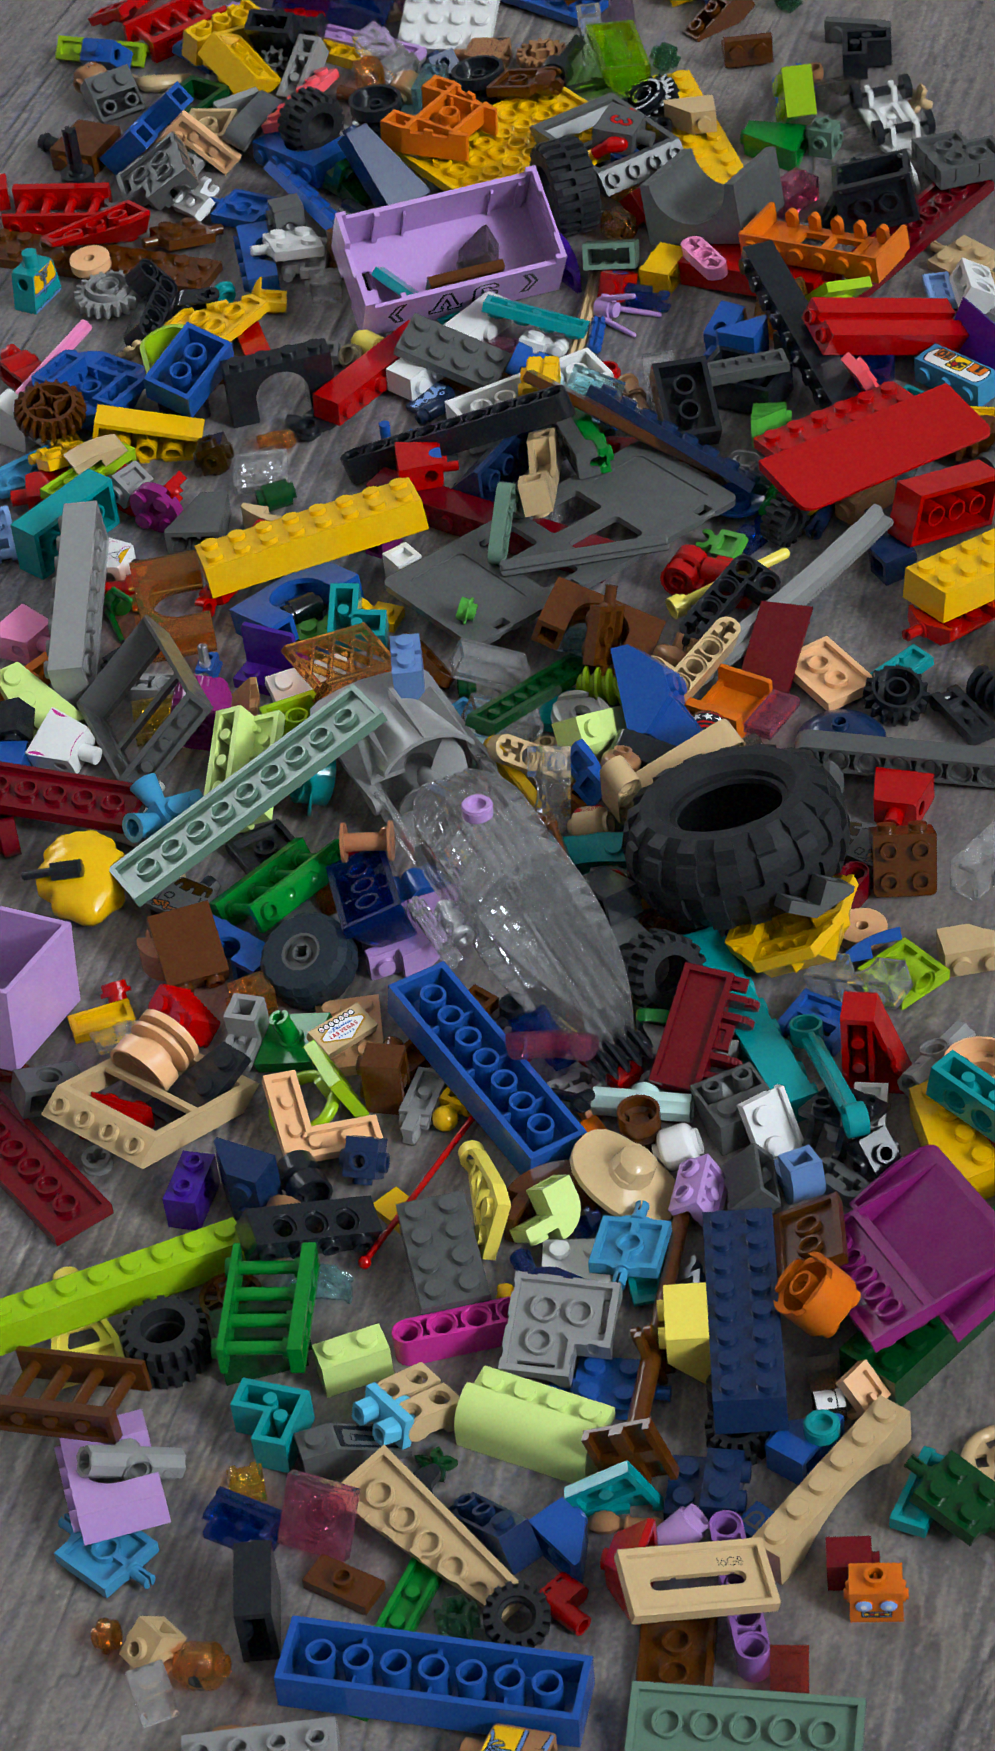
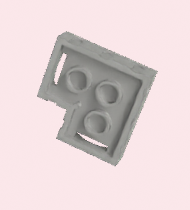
(556, 1322)

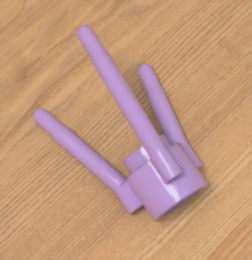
(609, 308)

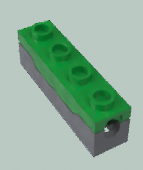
(584, 445)

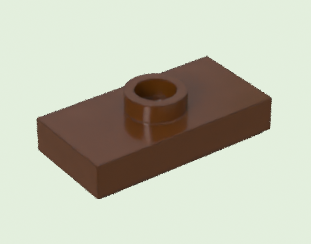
(344, 1584)

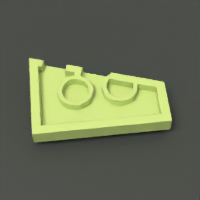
(21, 683)

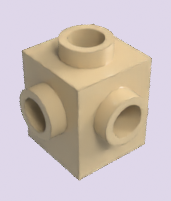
(150, 1641)

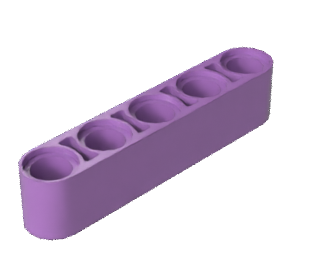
(746, 1631)

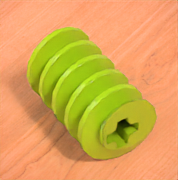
(599, 686)

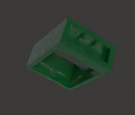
(204, 90)

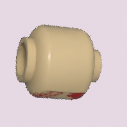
(590, 820)

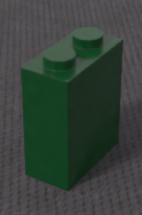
(255, 1365)

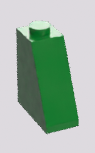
(786, 137)

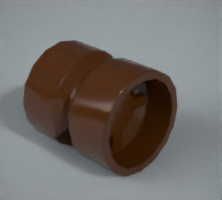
(639, 1119)

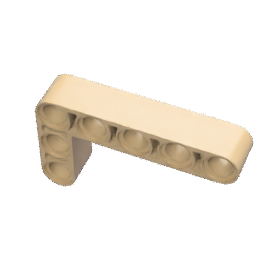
(621, 783)

